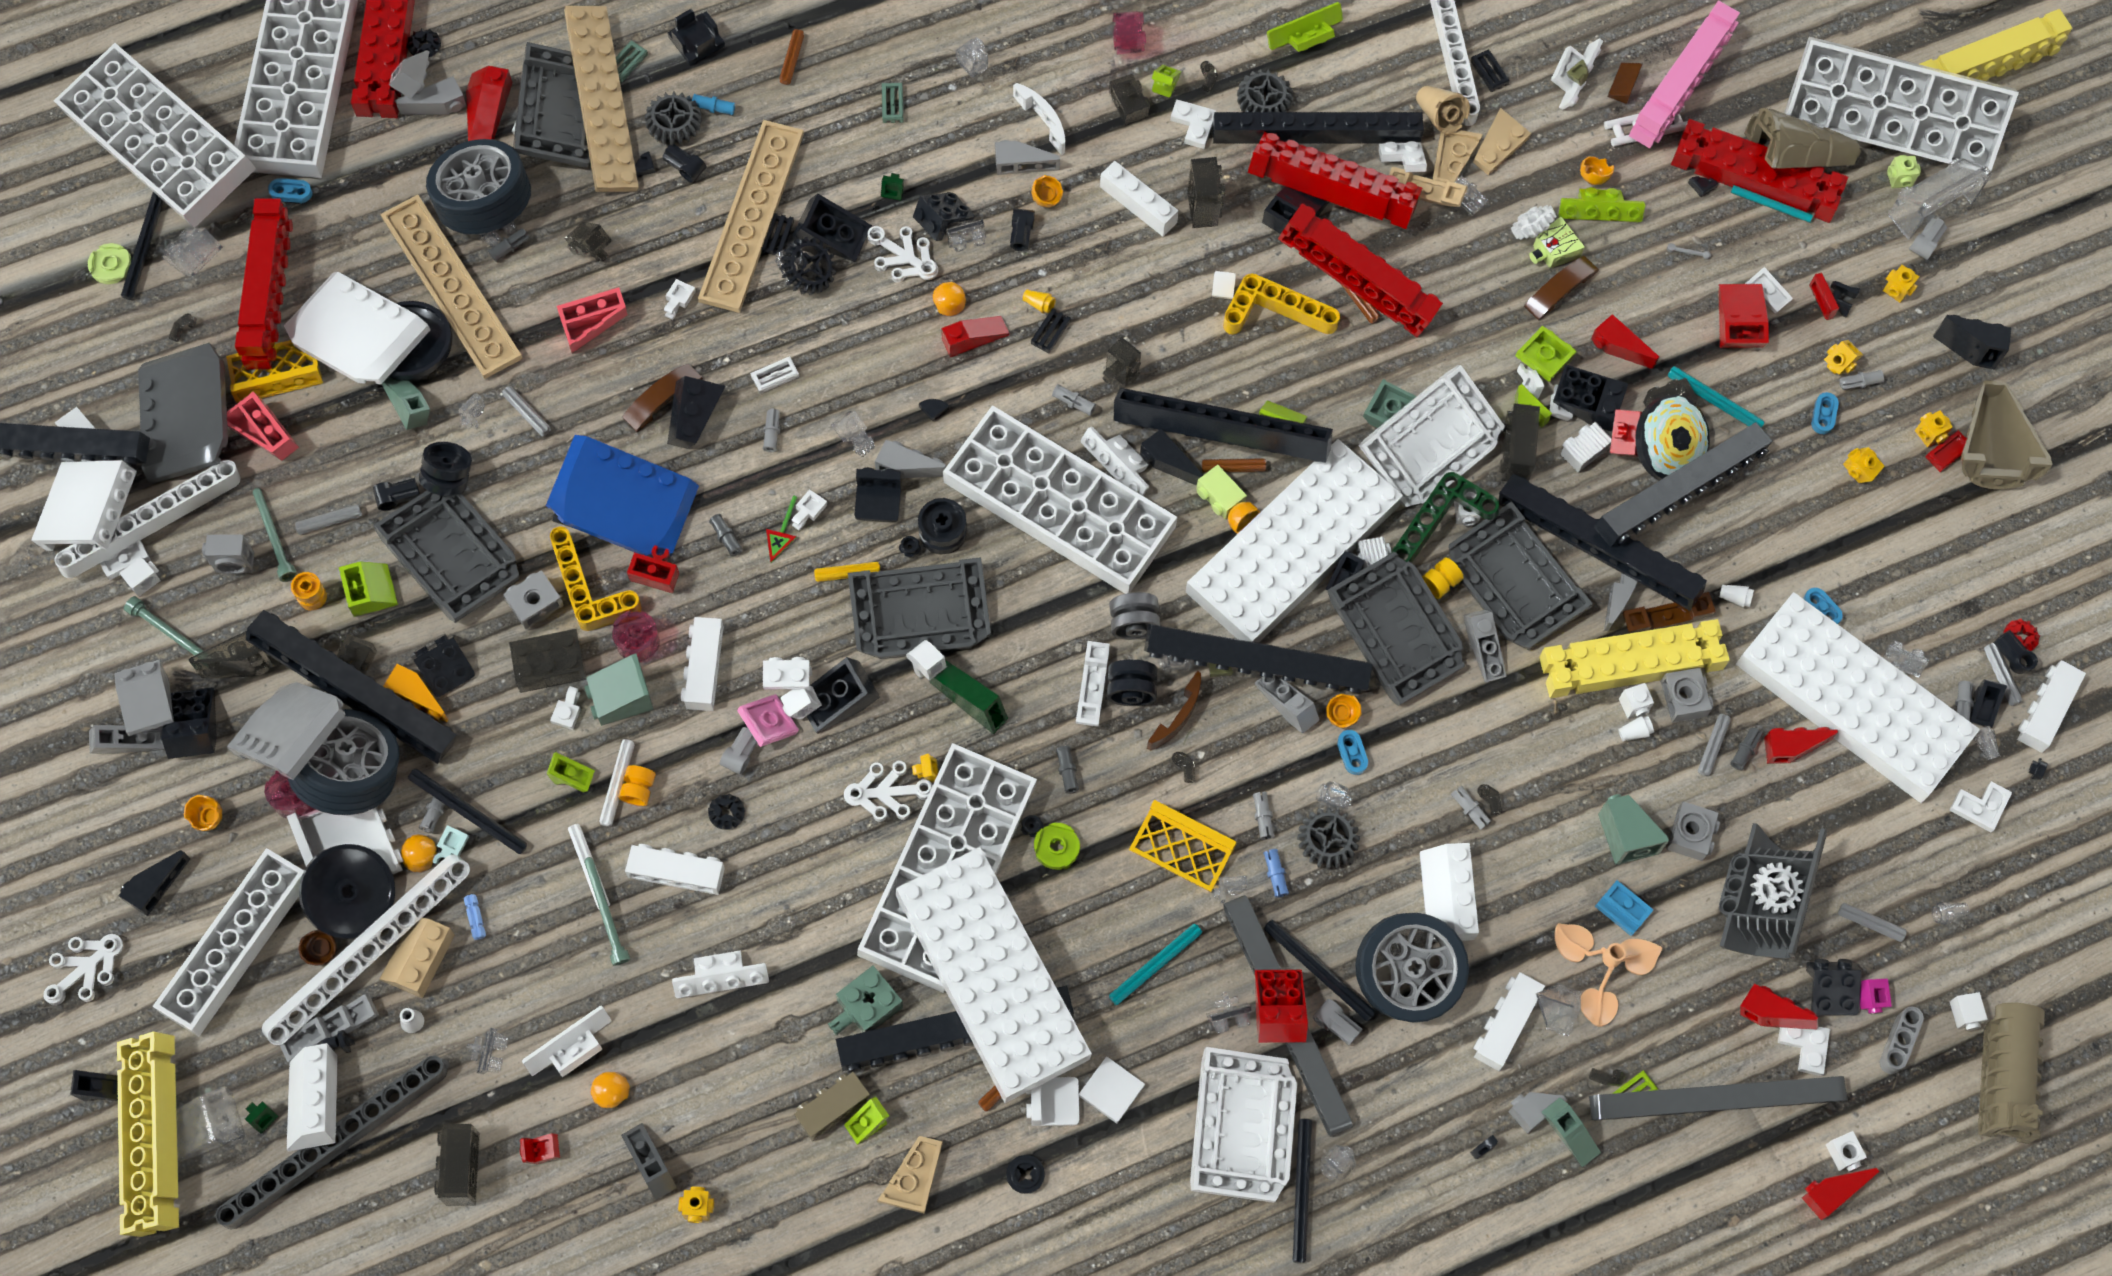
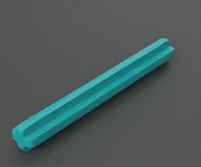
(1716, 398)
(1155, 964)

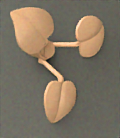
(1639, 959)

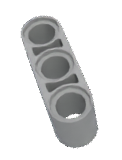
(1908, 1032)

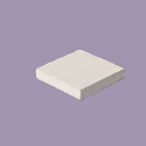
(1111, 1090)

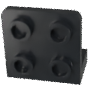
(938, 210)
(878, 495)
(443, 665)
(1835, 987)

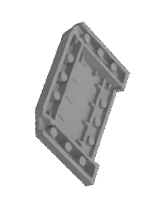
(288, 728)

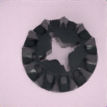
(433, 40)
(727, 821)
(1024, 1163)

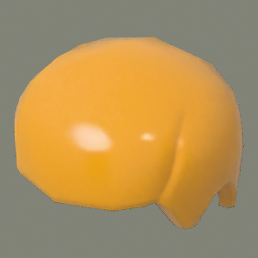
(1596, 170)
(1047, 191)
(949, 298)
(1242, 515)
(1343, 710)
(203, 812)
(418, 853)
(609, 1089)

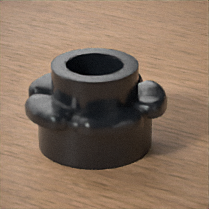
(905, 542)
(2037, 769)
(1031, 820)

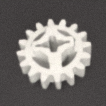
(1533, 222)
(1771, 896)

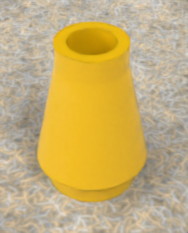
(1039, 300)

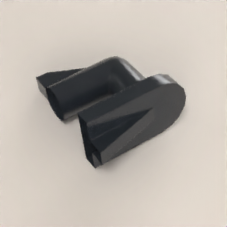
(1839, 289)
(344, 1041)

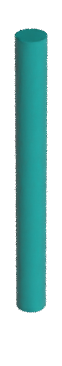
(1771, 203)

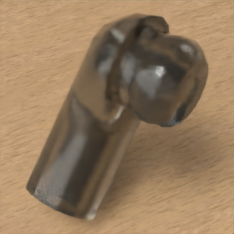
(1210, 75)
(180, 324)
(1186, 764)
(1492, 797)
(1607, 1079)

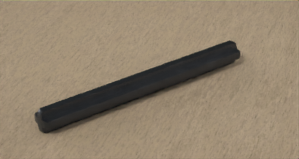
(142, 247)
(467, 811)
(1319, 970)
(1302, 1191)

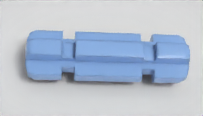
(474, 917)

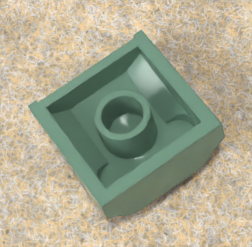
(1386, 403)

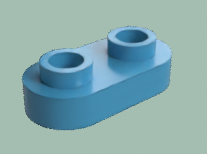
(291, 188)
(1825, 415)
(1824, 604)
(1352, 753)

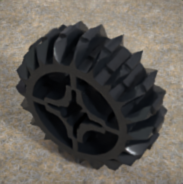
(820, 280)

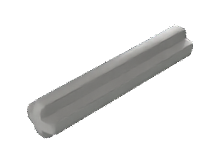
(526, 411)
(328, 519)
(2003, 674)
(1714, 745)
(1872, 922)

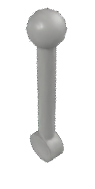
(1671, 248)

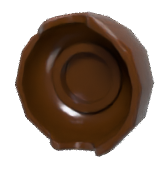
(317, 948)

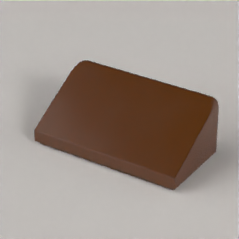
(1624, 81)

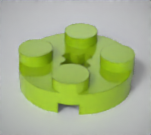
(1068, 840)

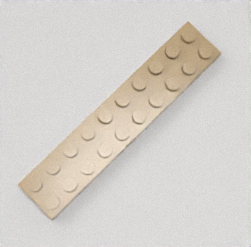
(601, 99)
(751, 216)
(451, 286)

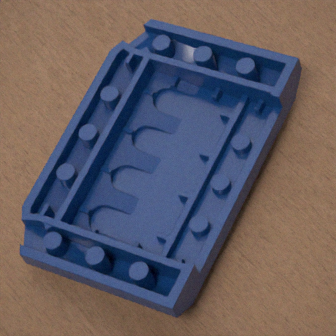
(621, 497)

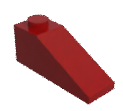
(972, 333)
(1621, 342)
(1834, 1191)

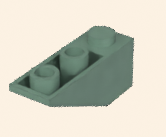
(407, 402)
(1571, 1131)

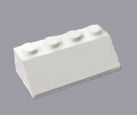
(1450, 888)
(312, 1098)

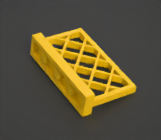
(276, 381)
(1192, 828)

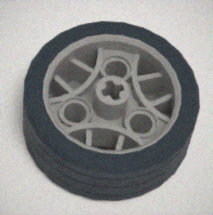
(478, 186)
(337, 774)
(1452, 961)

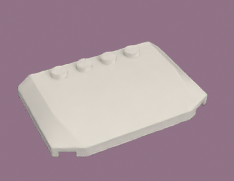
(355, 330)
(1432, 435)
(1243, 1125)

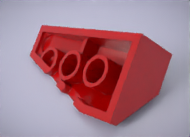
(486, 101)

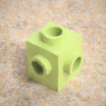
(1903, 171)

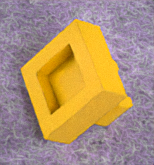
(927, 769)

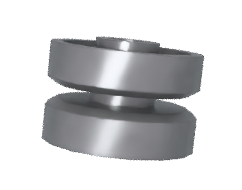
(1133, 614)

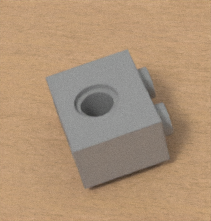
(229, 554)
(534, 587)
(1694, 686)
(1704, 824)

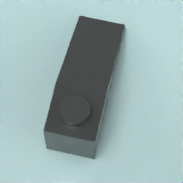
(649, 1161)

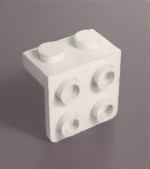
(786, 673)
(1054, 1103)

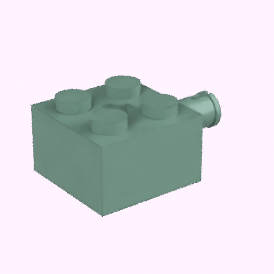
(862, 1013)

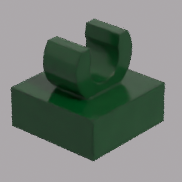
(892, 187)
(260, 1116)

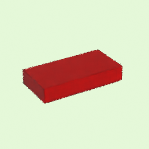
(1824, 296)
(1947, 451)

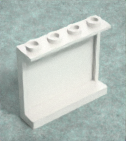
(84, 504)
(324, 830)

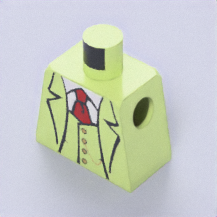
(1556, 245)

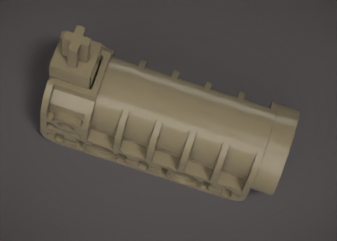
(2011, 1073)

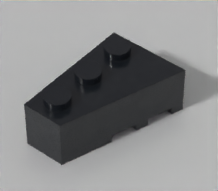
(691, 410)

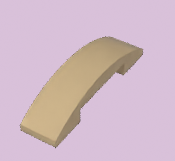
(1433, 191)

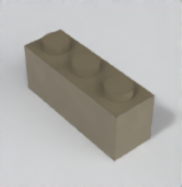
(831, 1105)

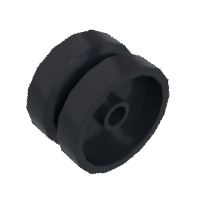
(445, 468)
(942, 526)
(1132, 682)

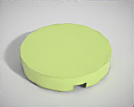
(109, 263)

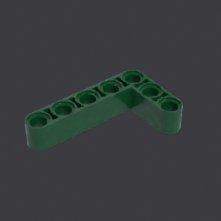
(1437, 513)

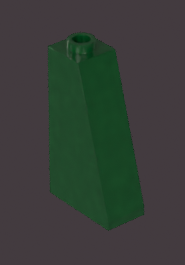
(971, 697)

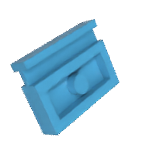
(1624, 908)

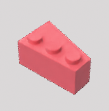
(591, 316)
(260, 426)

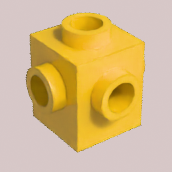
(1901, 283)
(1843, 357)
(1933, 428)
(1863, 464)
(700, 1212)

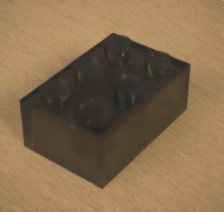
(1205, 192)
(1519, 441)
(548, 660)
(457, 1164)

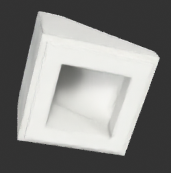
(1223, 285)

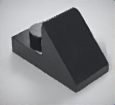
(1347, 566)
(1987, 702)
(94, 1085)

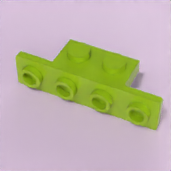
(1307, 30)
(1601, 205)

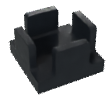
(695, 36)

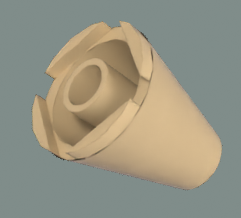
(1443, 108)

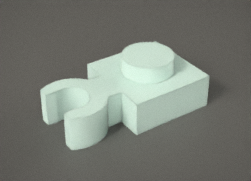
(451, 842)

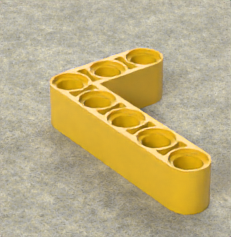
(1278, 304)
(579, 587)

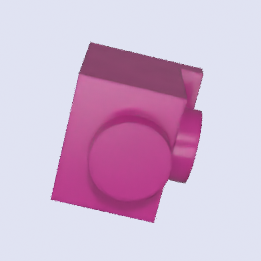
(1875, 995)

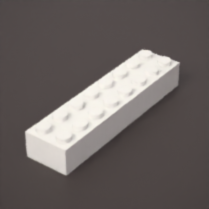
(231, 943)

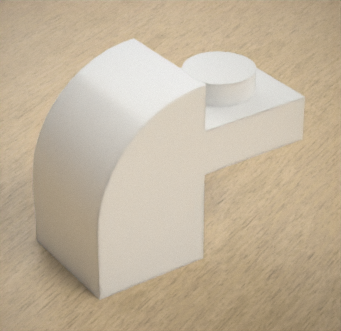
(926, 660)

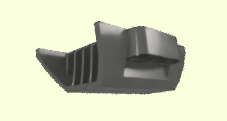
(1750, 927)

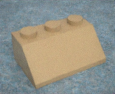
(418, 957)

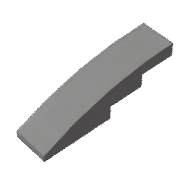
(1618, 599)
(342, 1018)

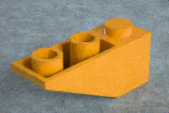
(411, 688)

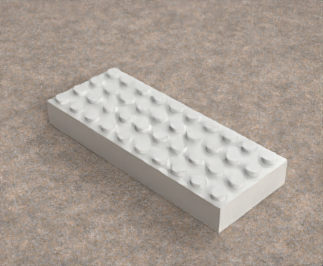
(295, 85)
(1900, 104)
(155, 135)
(1062, 502)
(1293, 544)
(1855, 690)
(967, 808)
(993, 974)

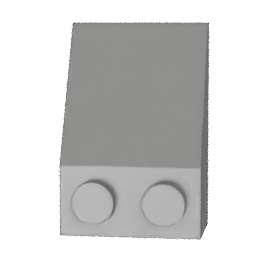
(144, 697)

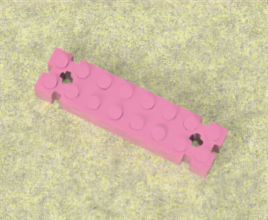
(1685, 75)

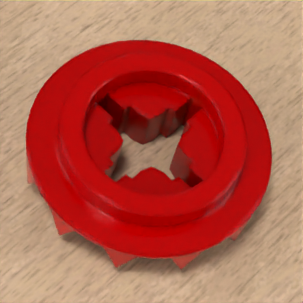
(2032, 638)

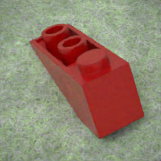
(1789, 745)
(1773, 1011)

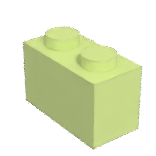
(1220, 491)

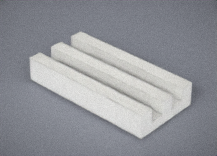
(770, 382)

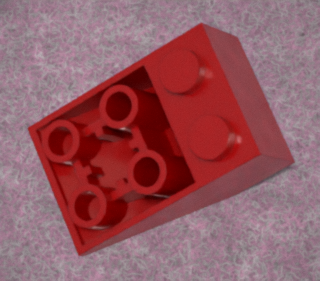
(1742, 316)
(1280, 1006)

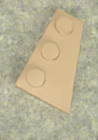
(1500, 142)
(1453, 154)
(914, 1178)

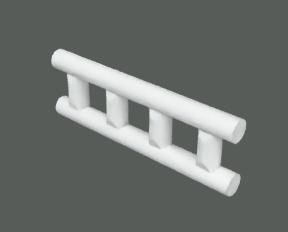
(1625, 139)

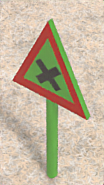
(779, 540)

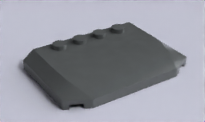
(550, 108)
(183, 412)
(449, 552)
(1516, 579)
(916, 604)
(1398, 627)

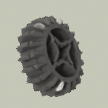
(1252, 93)
(685, 121)
(1337, 840)

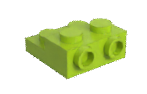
(1546, 353)

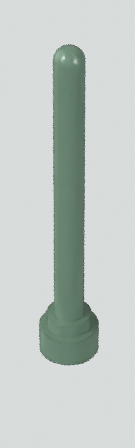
(285, 571)
(136, 607)
(619, 954)

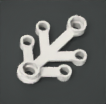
(904, 256)
(885, 792)
(85, 966)

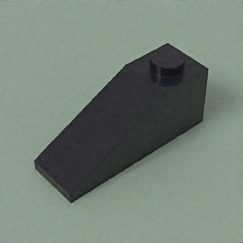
(1168, 458)
(150, 885)

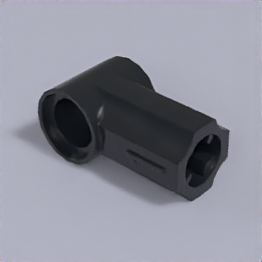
(688, 166)
(1022, 224)
(389, 495)
(2014, 651)

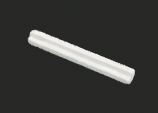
(617, 780)
(583, 852)

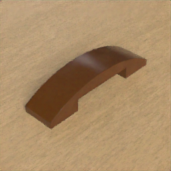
(1559, 286)
(656, 397)
(1667, 615)
(1164, 734)

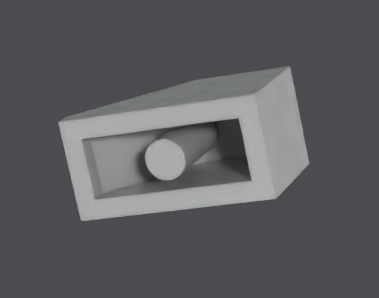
(1528, 1109)

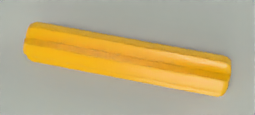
(841, 572)

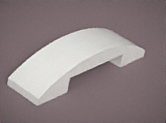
(1028, 98)
(1092, 683)

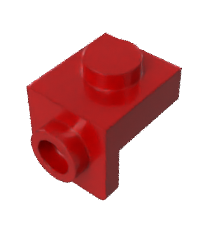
(539, 1149)

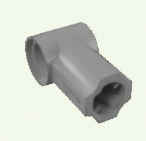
(1927, 241)
(738, 755)
(1332, 1018)

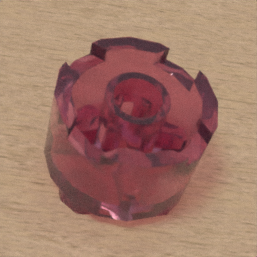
(1128, 32)
(637, 625)
(280, 798)

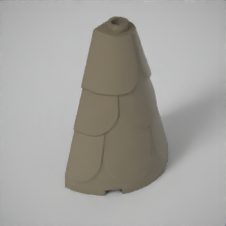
(1800, 142)
(2002, 442)

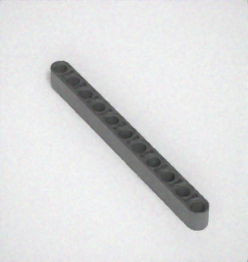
(1305, 1054)
(1718, 1098)
(326, 1153)

